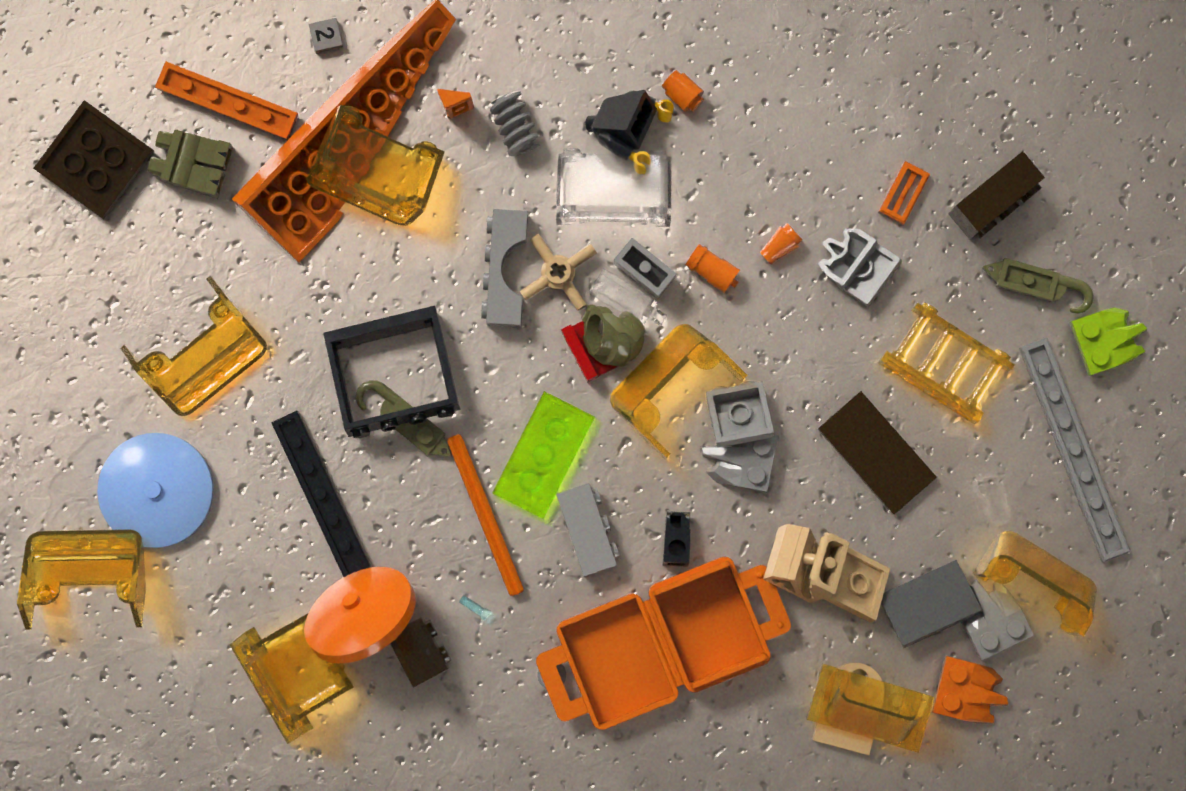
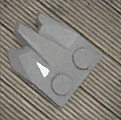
(859, 265)
(742, 464)
(1000, 622)

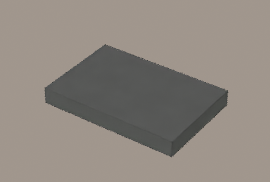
(930, 604)

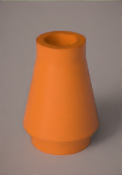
(781, 243)

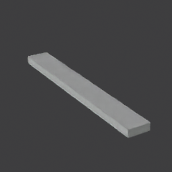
(1074, 450)

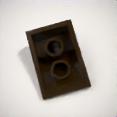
(419, 652)

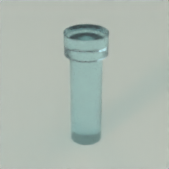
(483, 613)

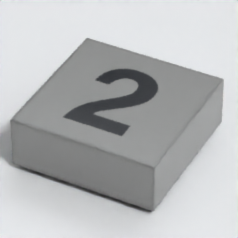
(325, 35)

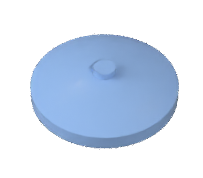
(156, 489)

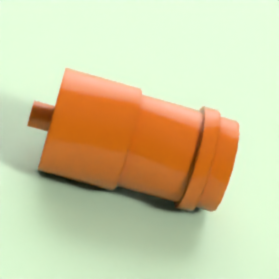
(712, 268)

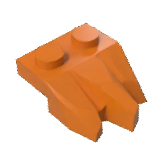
(967, 691)

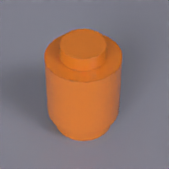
(683, 91)

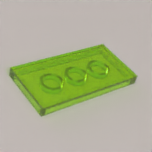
(543, 455)

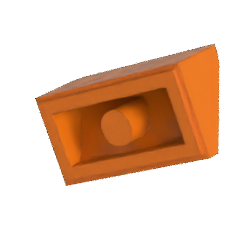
(455, 102)

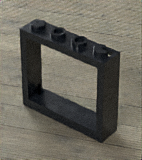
(378, 330)

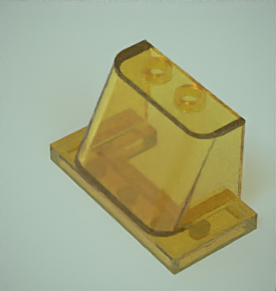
(289, 676)
(870, 708)

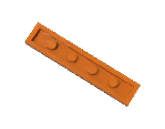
(226, 100)

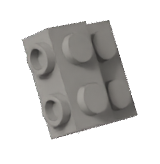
(739, 413)

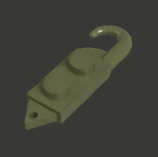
(1037, 282)
(424, 436)

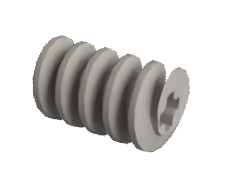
(513, 124)

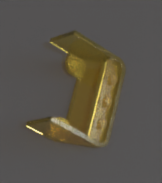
(206, 362)
(634, 393)
(82, 559)

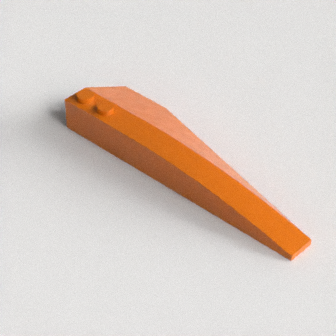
(279, 194)

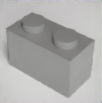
(644, 268)

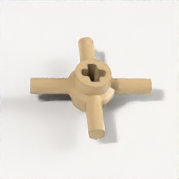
(555, 282)

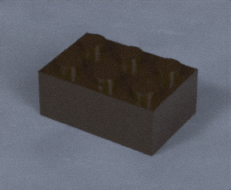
(997, 196)

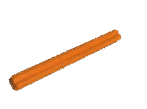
(485, 515)

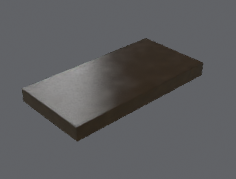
(877, 453)

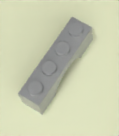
(507, 232)

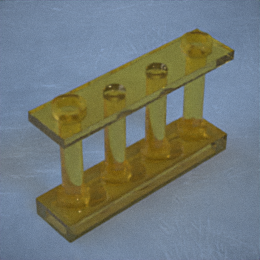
(945, 390)

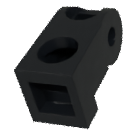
(677, 539)

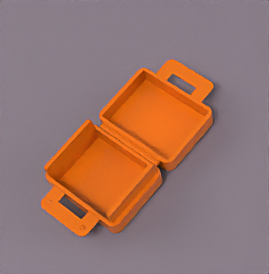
(638, 652)

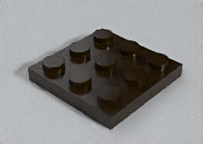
(93, 159)

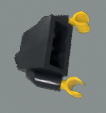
(624, 124)

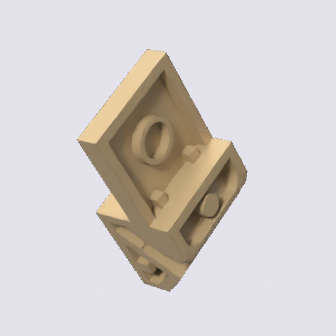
(826, 571)

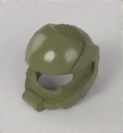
(620, 339)

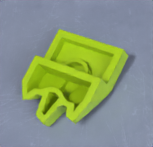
(1107, 339)

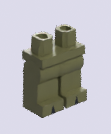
(182, 162)

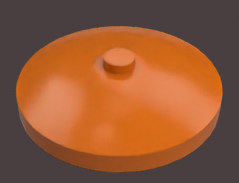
(360, 615)

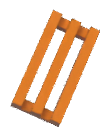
(893, 214)

